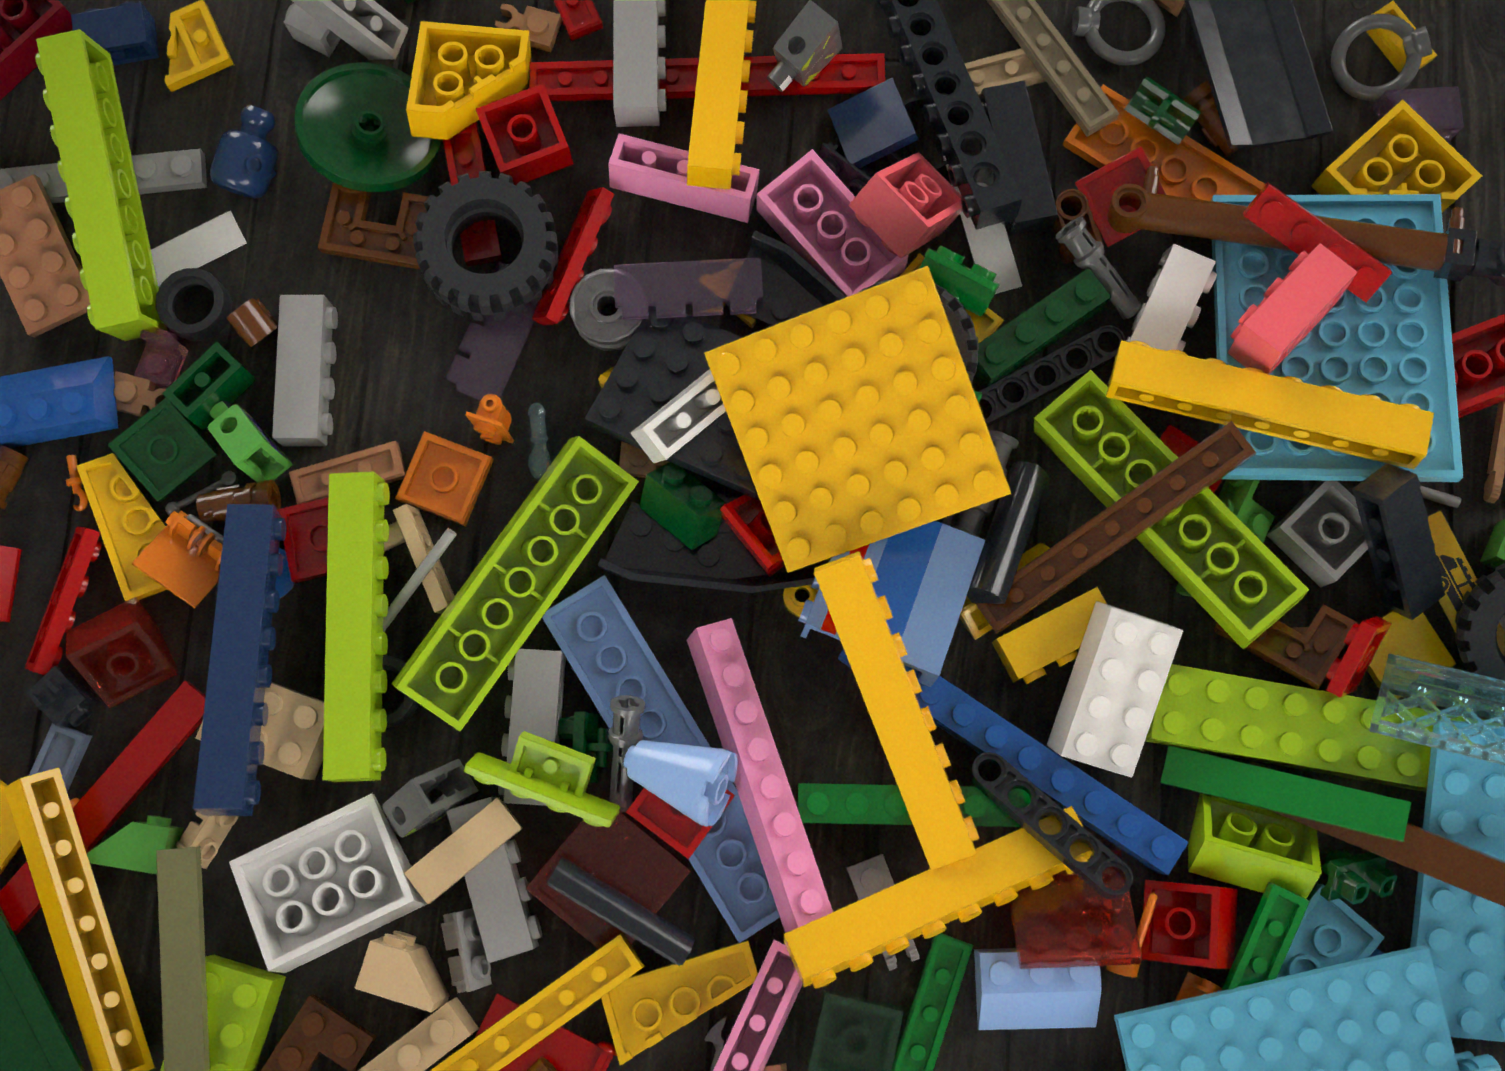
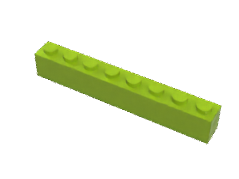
(355, 628)

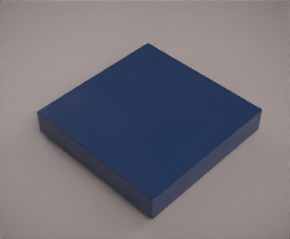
(873, 124)

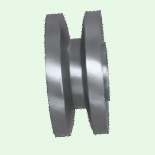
(586, 304)

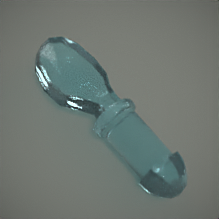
(539, 458)

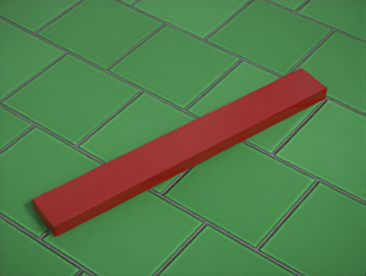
(116, 789)

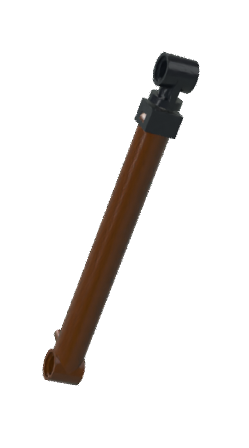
(1447, 254)

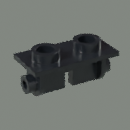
(850, 175)

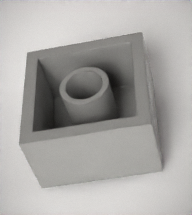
(1322, 532)

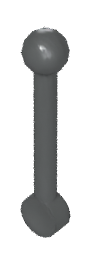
(228, 478)

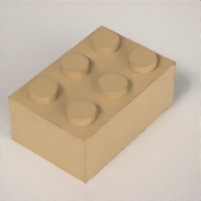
(292, 733)

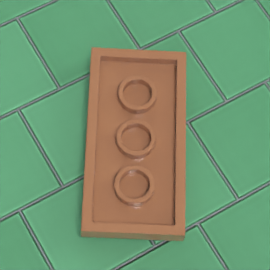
(38, 259)

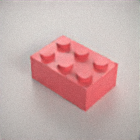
(907, 204)
(1290, 309)

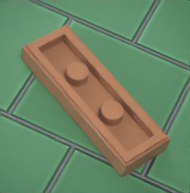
(313, 481)

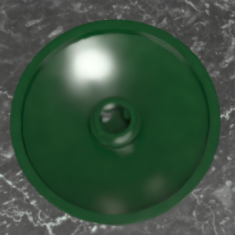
(358, 128)

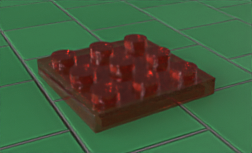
(621, 858)
(1074, 924)

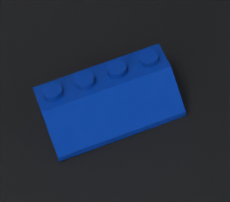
(57, 402)

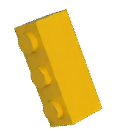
(1047, 638)

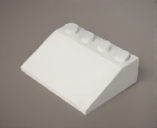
(325, 885)

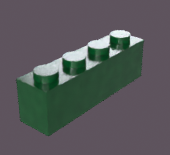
(1040, 327)

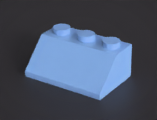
(1034, 996)

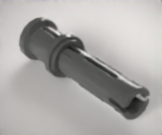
(1091, 255)
(622, 735)

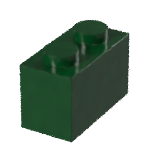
(207, 382)
(682, 504)

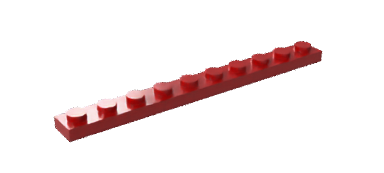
(595, 78)

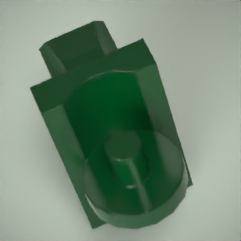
(1162, 110)
(587, 738)
(1355, 876)

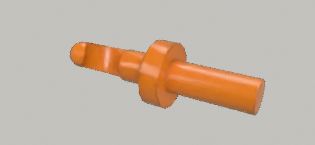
(75, 482)

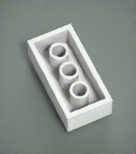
(1114, 689)

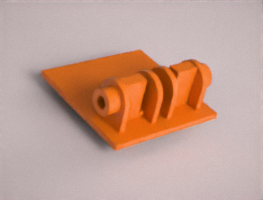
(183, 559)

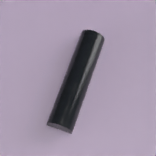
(1008, 534)
(620, 911)

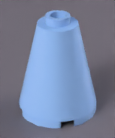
(684, 776)

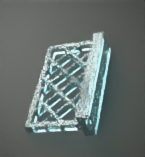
(1458, 691)

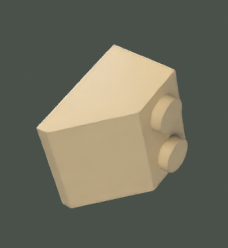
(402, 972)

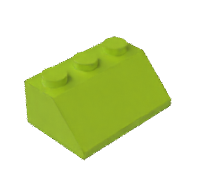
(1252, 847)

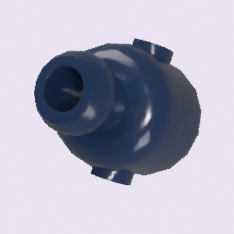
(244, 157)

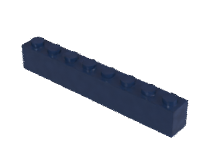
(240, 662)

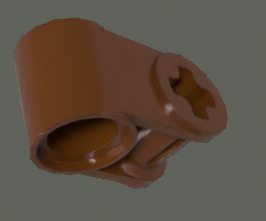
(1080, 203)
(252, 321)

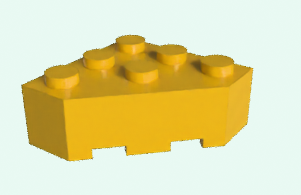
(461, 71)
(1399, 158)

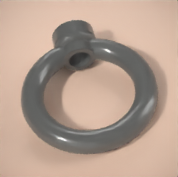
(1087, 22)
(1415, 44)

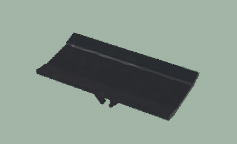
(1259, 71)

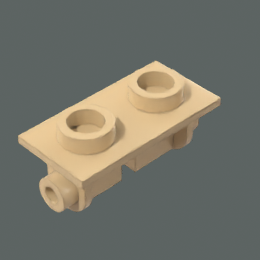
(207, 835)

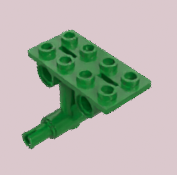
(971, 286)

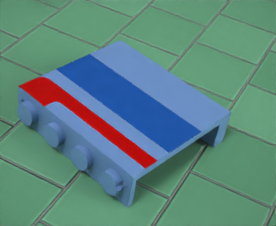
(925, 584)

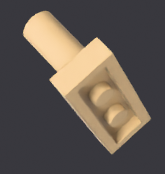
(413, 531)

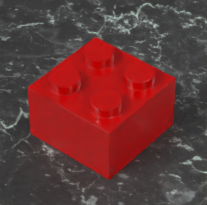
(525, 135)

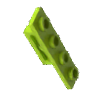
(548, 775)

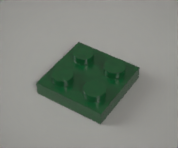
(163, 449)

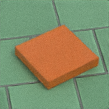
(444, 478)

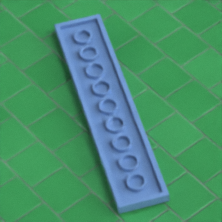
(617, 661)

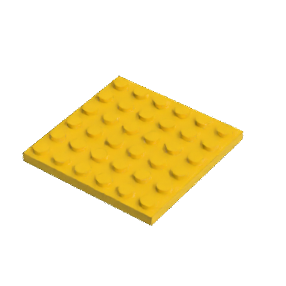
(858, 420)

